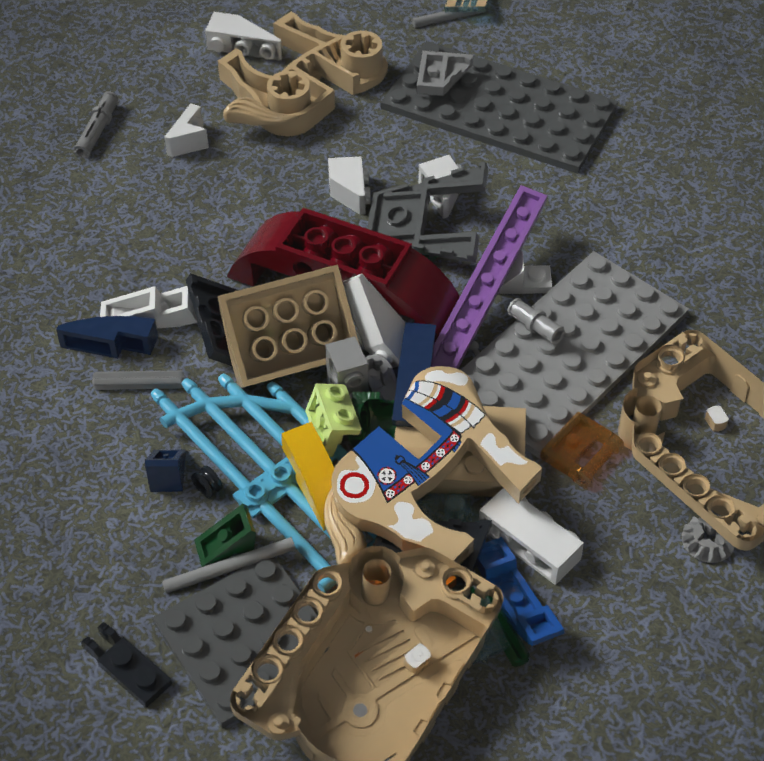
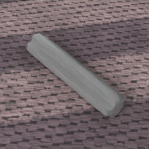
(138, 380)

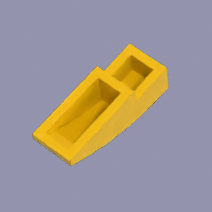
(311, 466)

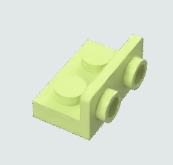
(332, 414)

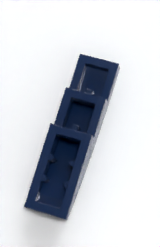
(415, 356)

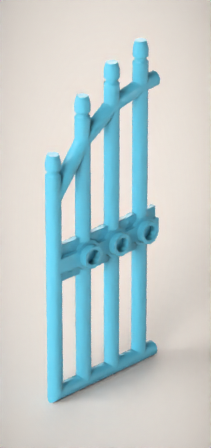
(277, 478)

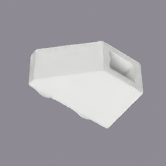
(348, 182)

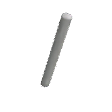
(228, 565)

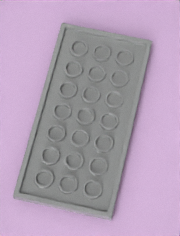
(608, 329)

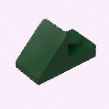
(228, 536)

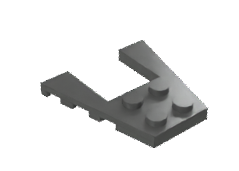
(404, 212)

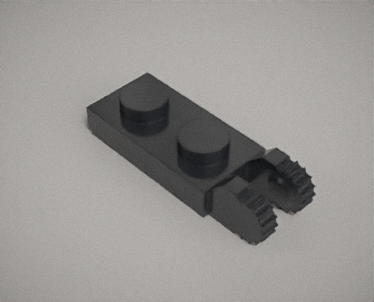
(128, 666)

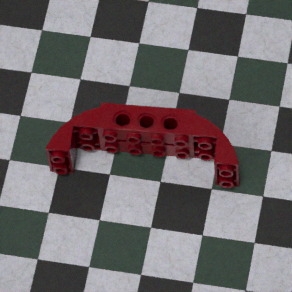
(312, 241)

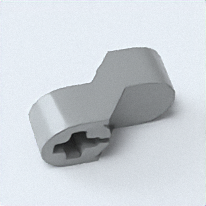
(379, 374)

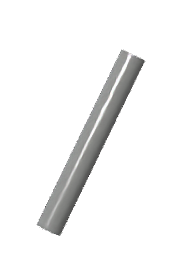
(439, 17)

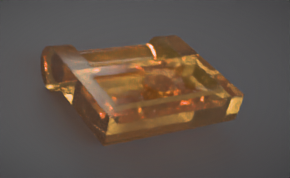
(573, 443)

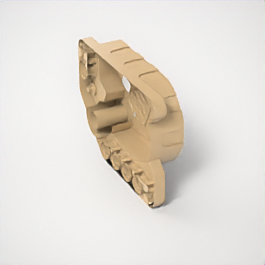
(658, 397)
(406, 626)

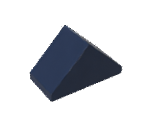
(166, 470)

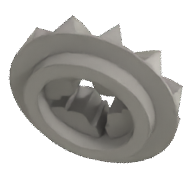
(706, 549)

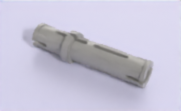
(100, 117)

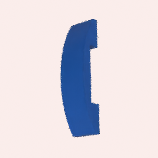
(521, 606)

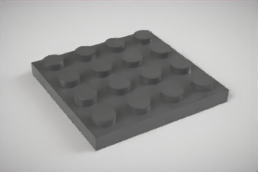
(225, 629)

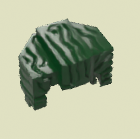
(372, 412)

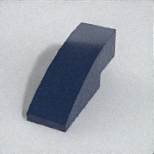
(109, 335)

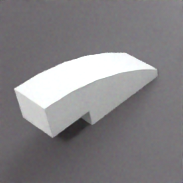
(167, 308)

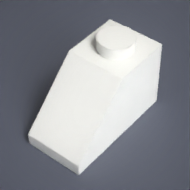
(439, 168)

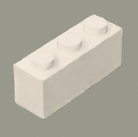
(533, 535)

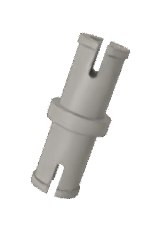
(536, 321)

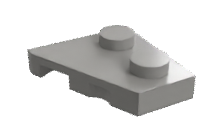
(441, 71)

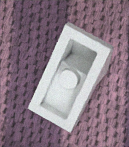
(187, 133)
(527, 278)

